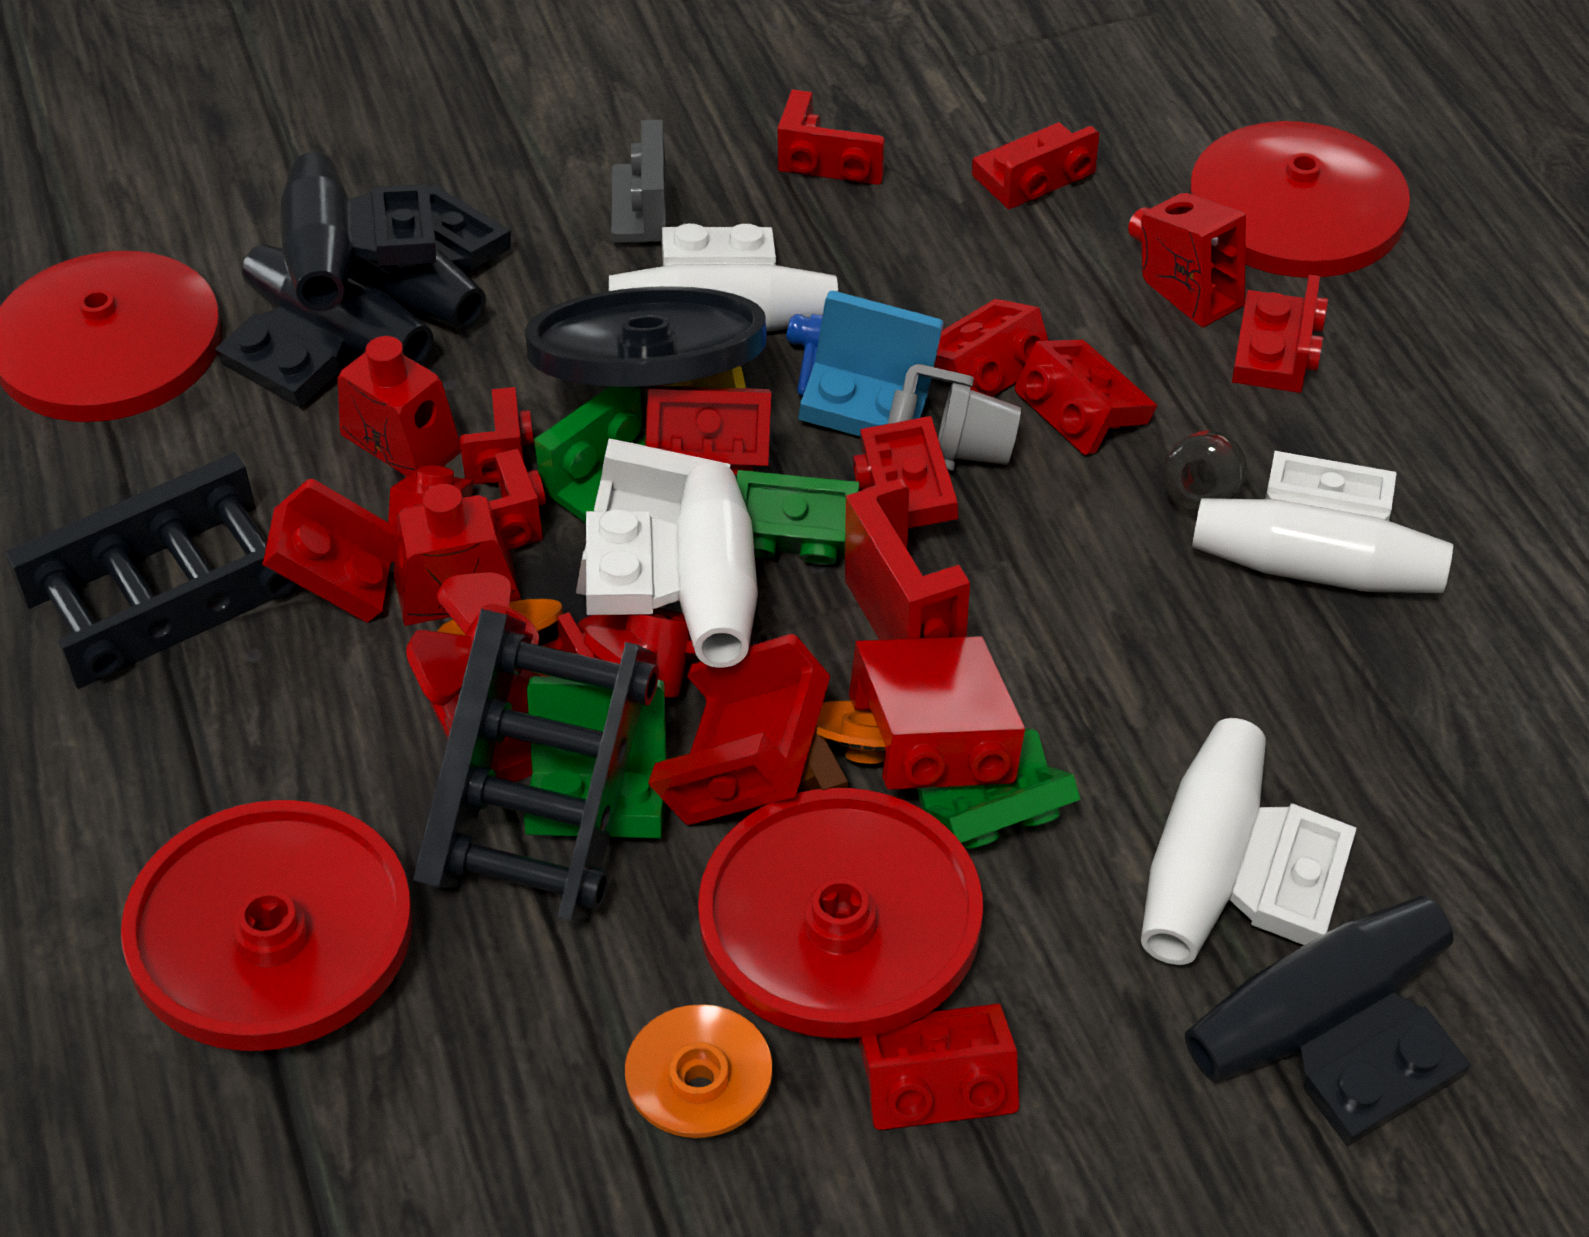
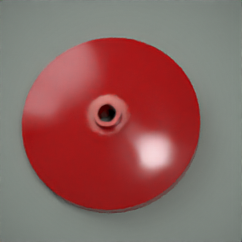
(1309, 196)
(107, 336)
(840, 912)
(267, 925)

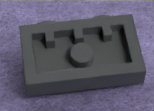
(641, 189)

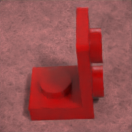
(825, 151)

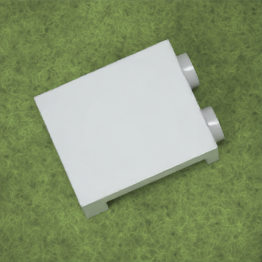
(642, 480)

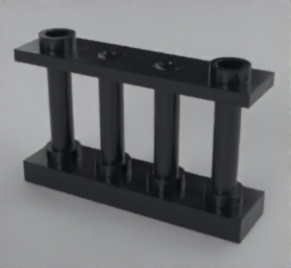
(131, 531)
(487, 718)

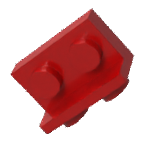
(1037, 164)
(1278, 338)
(992, 344)
(1081, 392)
(711, 423)
(909, 453)
(332, 548)
(942, 1068)

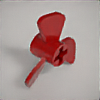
(659, 632)
(442, 657)

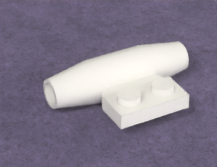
(734, 262)
(1326, 528)
(700, 561)
(1222, 847)

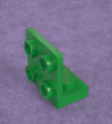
(575, 448)
(639, 807)

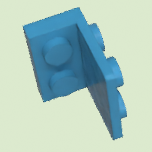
(863, 361)

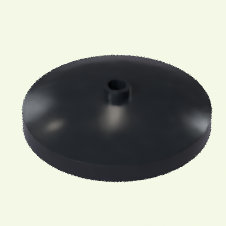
(646, 336)

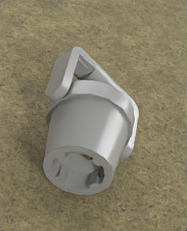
(972, 423)

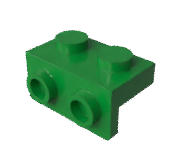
(796, 514)
(979, 811)

